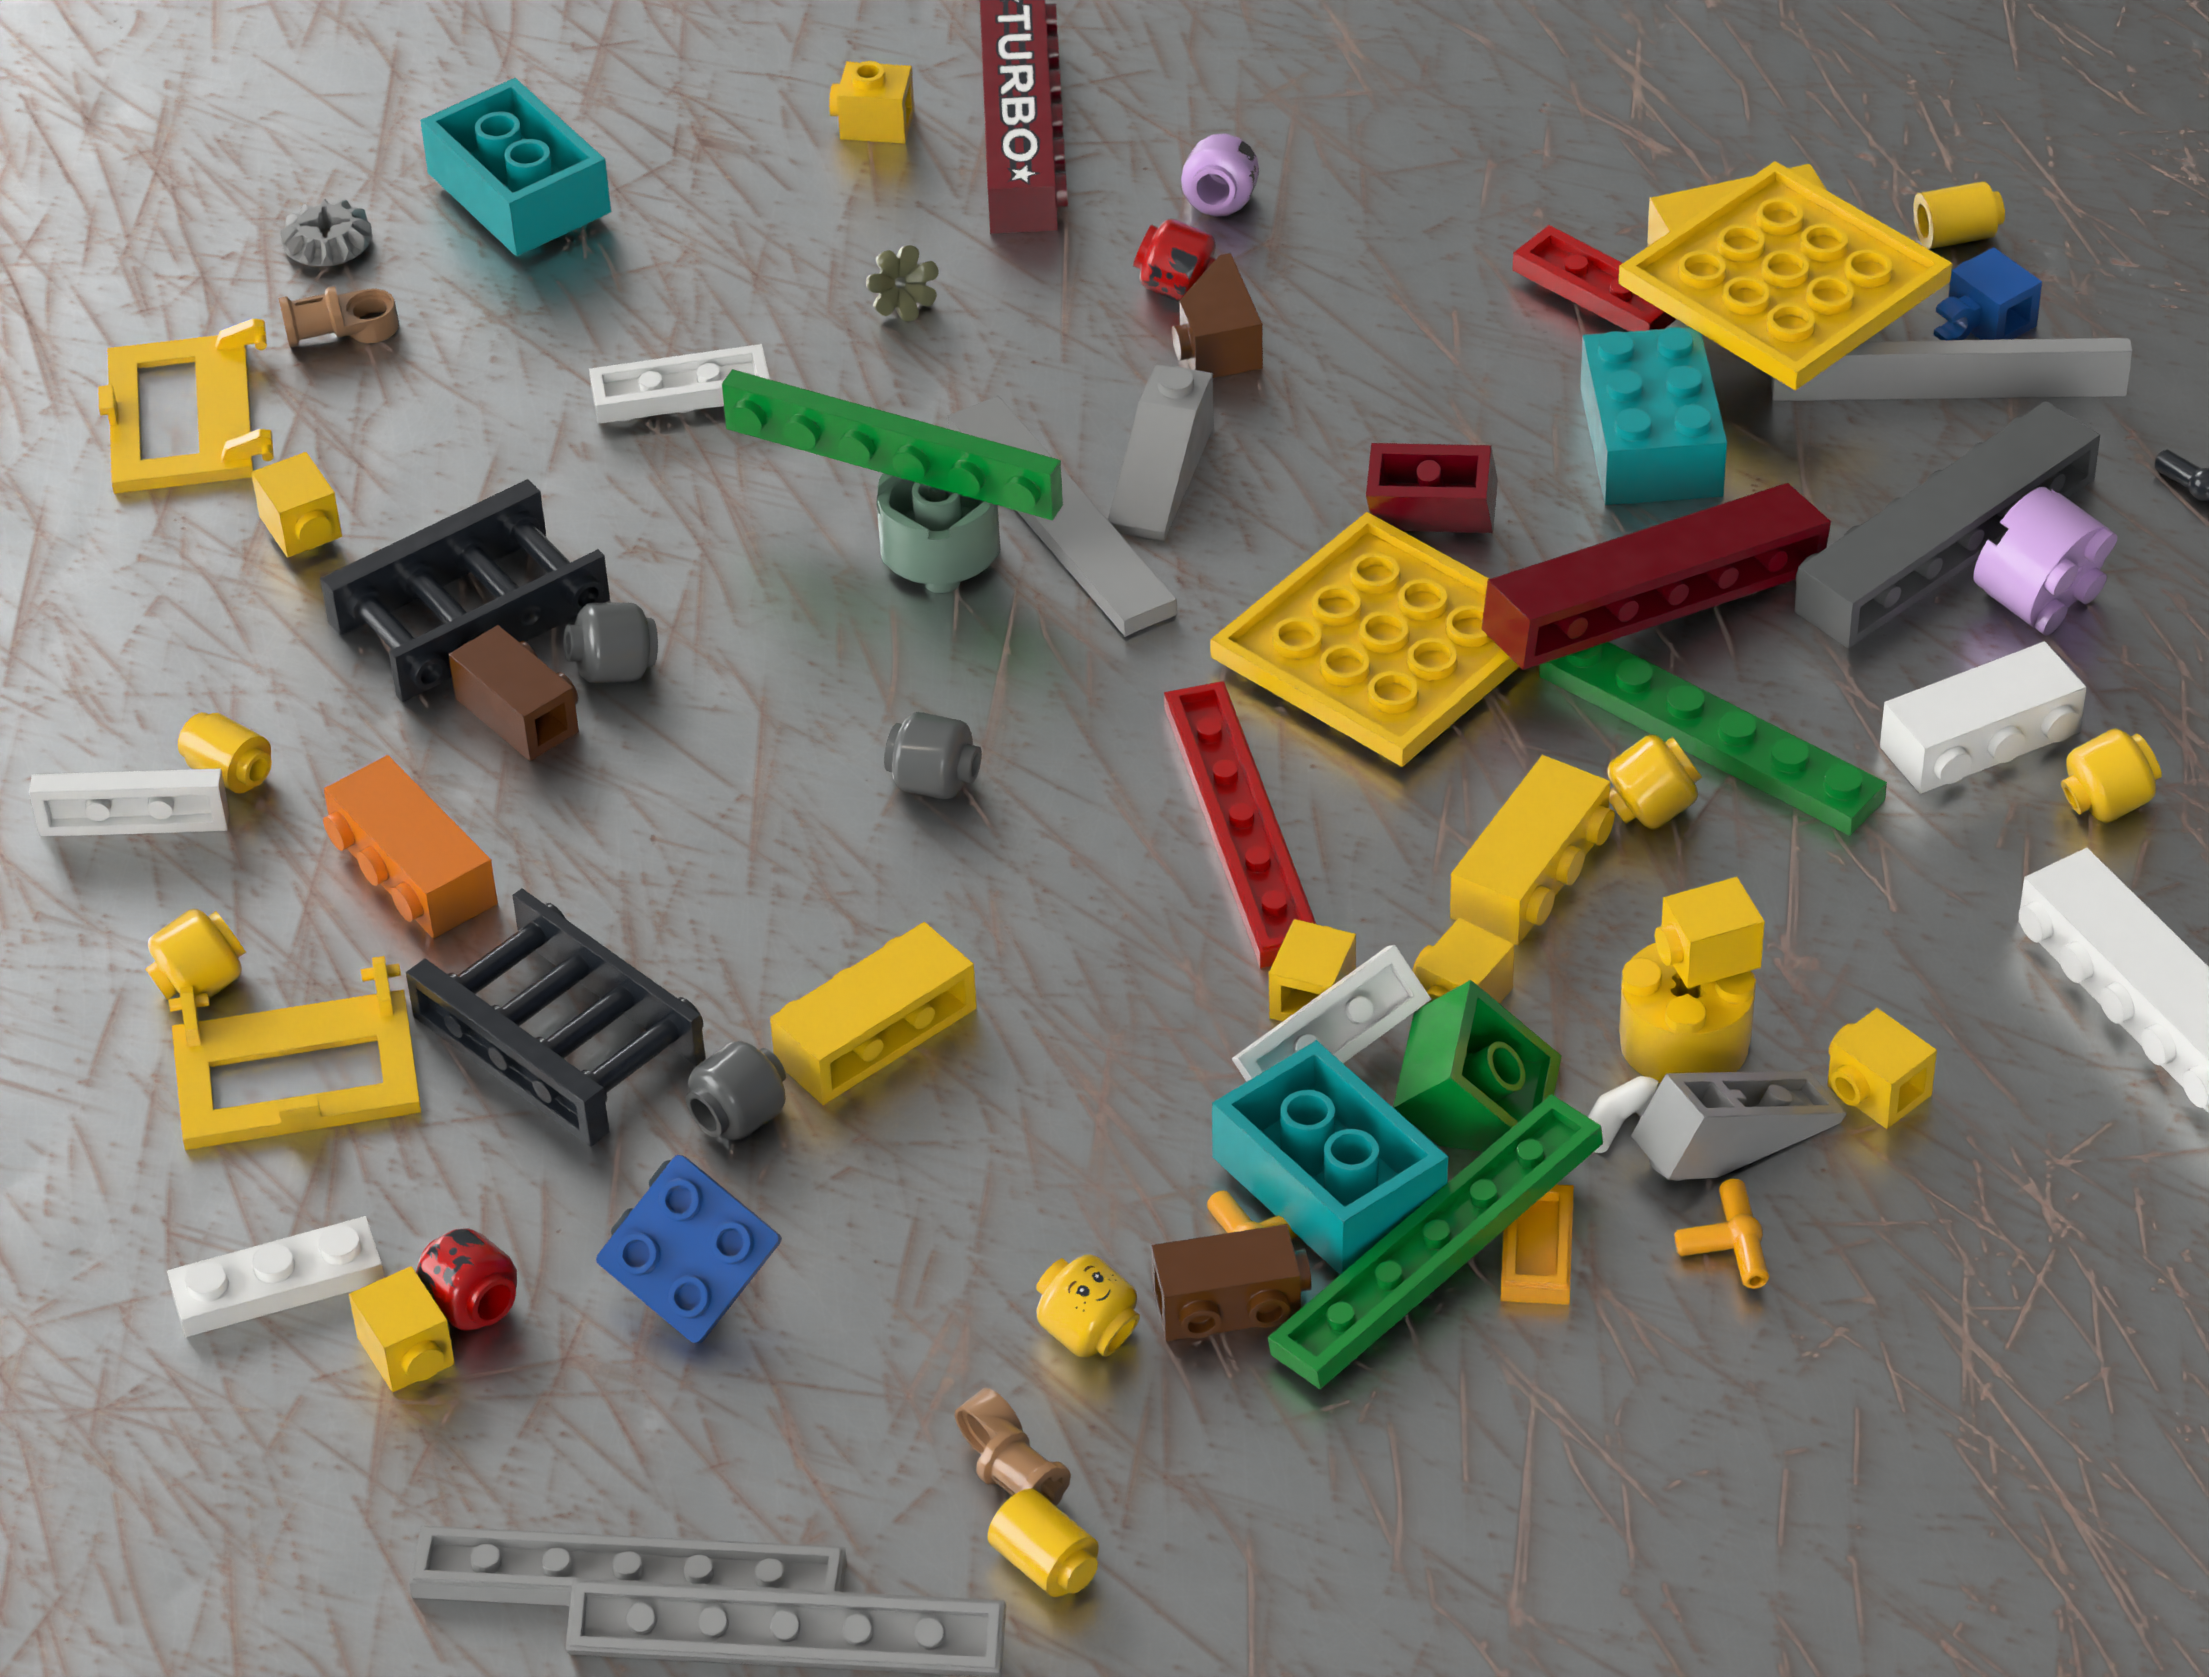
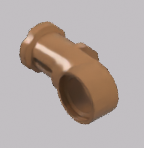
(340, 315)
(1005, 1449)

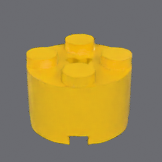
(1682, 1028)

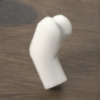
(1619, 1104)

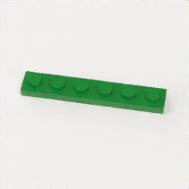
(893, 444)
(1720, 734)
(1435, 1241)

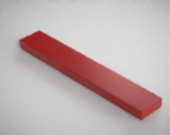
(1238, 815)

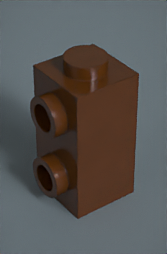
(514, 692)
(1228, 1282)

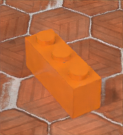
(409, 847)

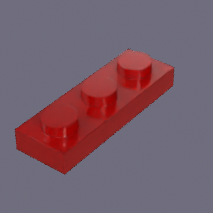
(1586, 279)

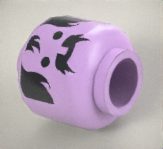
(1220, 175)

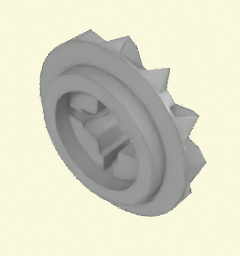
(347, 238)

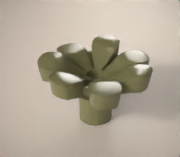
(902, 283)

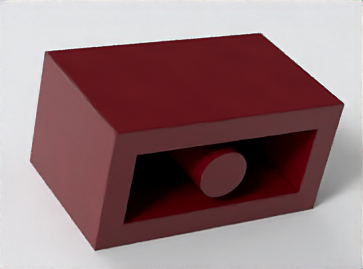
(1433, 487)

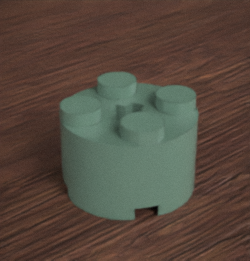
(934, 533)

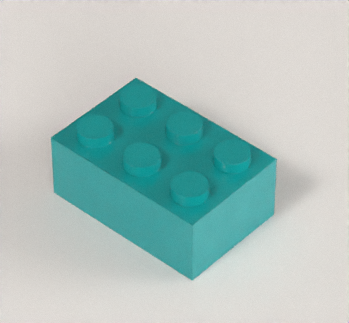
(516, 166)
(1653, 416)
(1325, 1154)

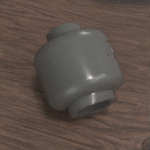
(611, 642)
(932, 755)
(736, 1090)

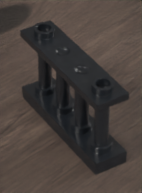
(446, 552)
(537, 1065)

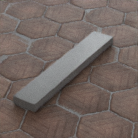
(1971, 370)
(1080, 532)
(541, 1565)
(786, 1627)

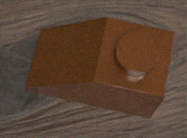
(1219, 323)

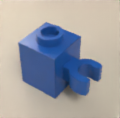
(1989, 299)

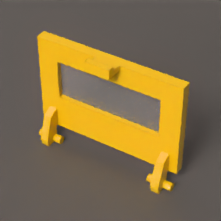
(183, 410)
(294, 1065)

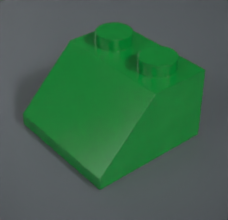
(1472, 1070)

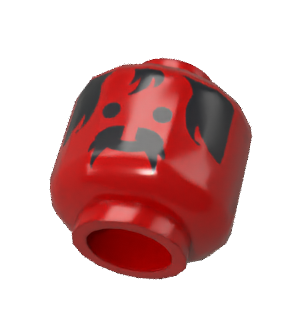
(1173, 257)
(468, 1278)

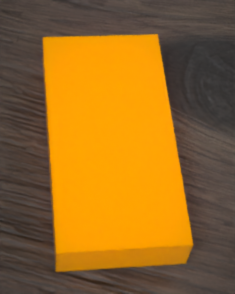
(1539, 1251)

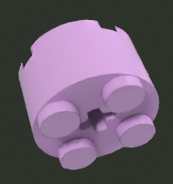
(2045, 559)

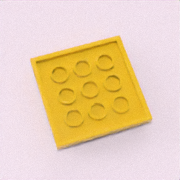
(1785, 274)
(1372, 639)

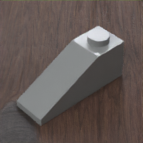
(1162, 451)
(1729, 1119)

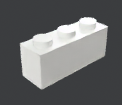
(1982, 717)

